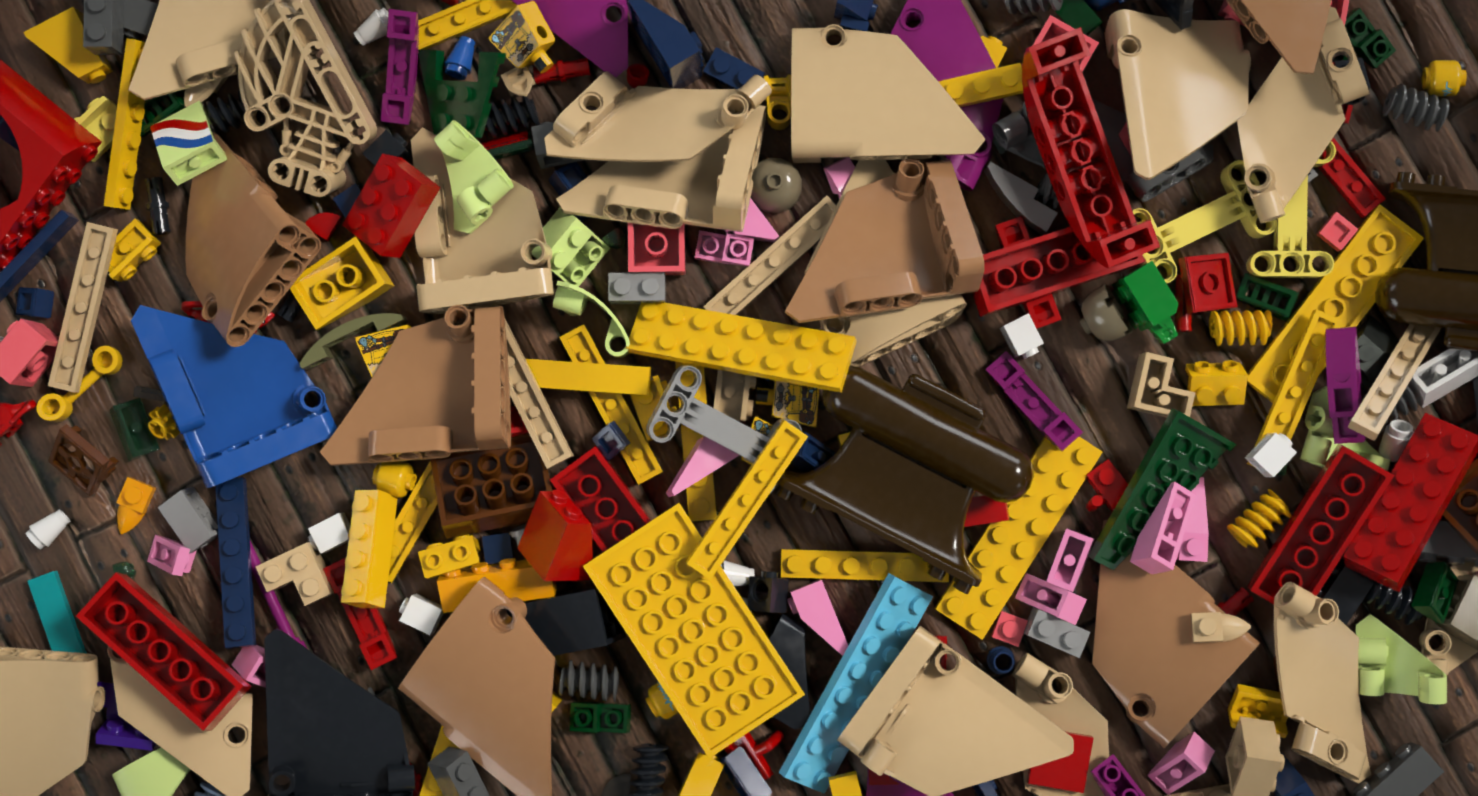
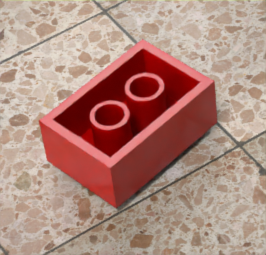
(391, 206)

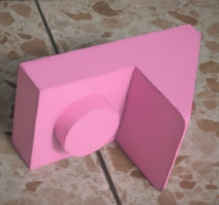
(171, 556)

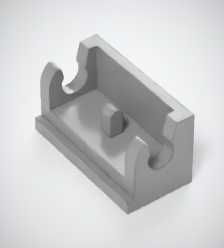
(190, 519)

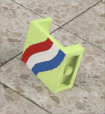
(187, 143)

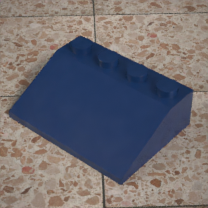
(668, 42)

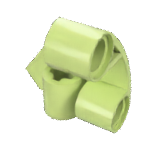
(474, 177)
(573, 302)
(1320, 438)
(1395, 666)
(151, 775)

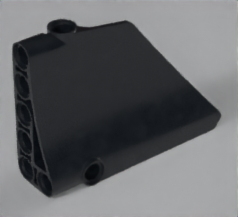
(329, 729)

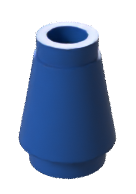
(460, 59)

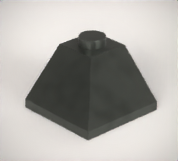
(1374, 348)

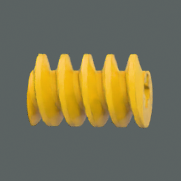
(1240, 326)
(1259, 519)

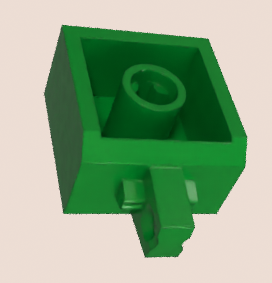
(1148, 301)

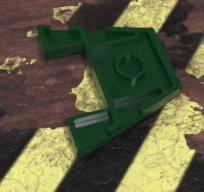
(459, 100)

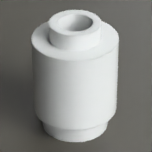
(1395, 439)

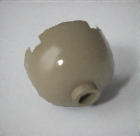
(775, 185)
(1104, 315)

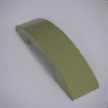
(320, 352)

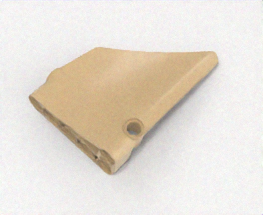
(1176, 84)
(45, 716)
(948, 725)

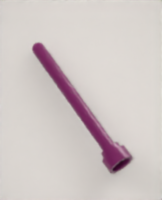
(272, 600)

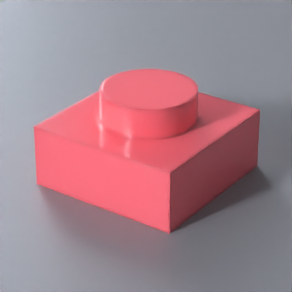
(1337, 231)
(1009, 628)

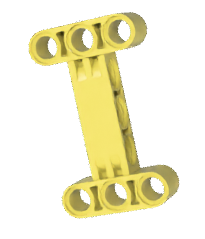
(1206, 220)
(1291, 238)

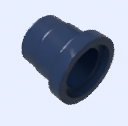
(994, 653)

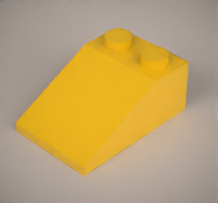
(340, 283)

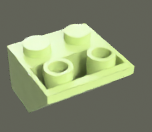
(573, 247)

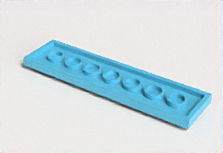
(867, 658)

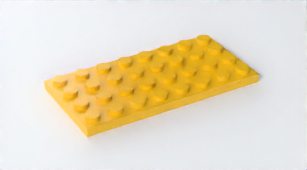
(693, 632)

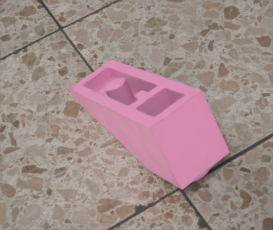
(701, 461)
(1164, 531)
(1195, 539)
(817, 612)

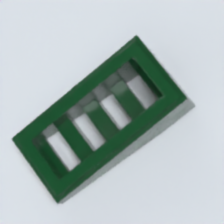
(173, 102)
(1270, 287)

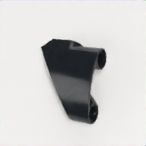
(789, 641)

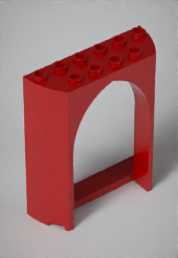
(51, 154)

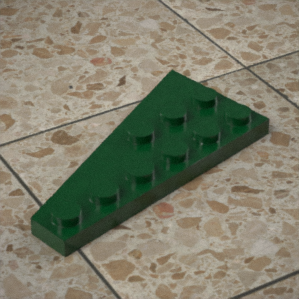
(1179, 455)

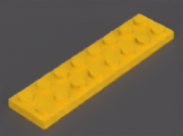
(1345, 293)
(742, 345)
(1011, 545)

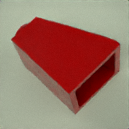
(557, 538)

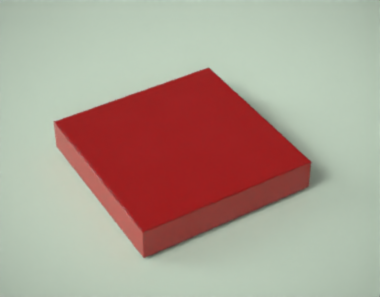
(1207, 283)
(1067, 772)

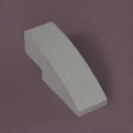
(1019, 198)

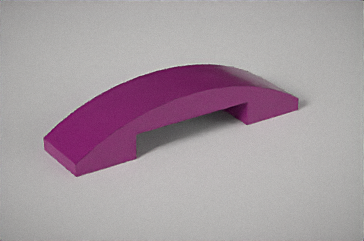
(401, 66)
(1033, 402)

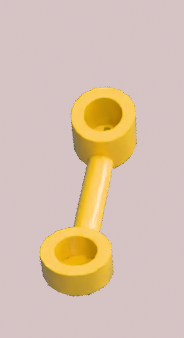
(105, 361)

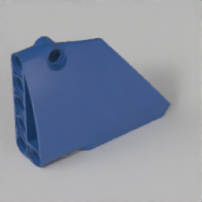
(230, 401)

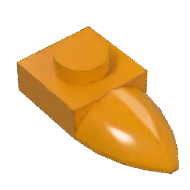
(133, 503)

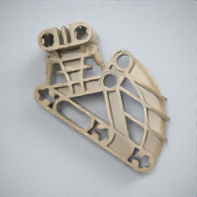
(311, 160)

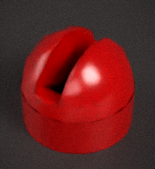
(637, 75)

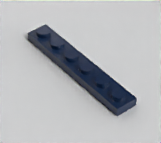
(235, 564)

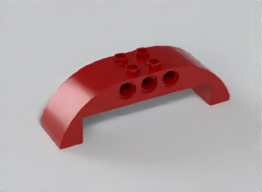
(1079, 153)

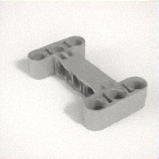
(706, 419)

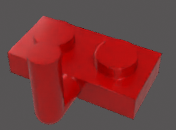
(1108, 485)
(756, 751)

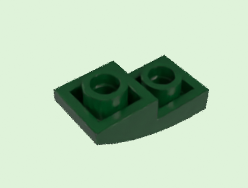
(1078, 14)
(1366, 41)
(600, 717)

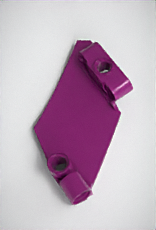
(588, 30)
(950, 49)

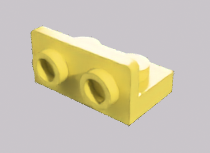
(100, 122)

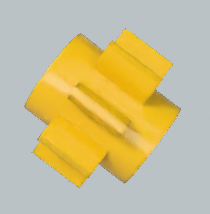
(162, 423)

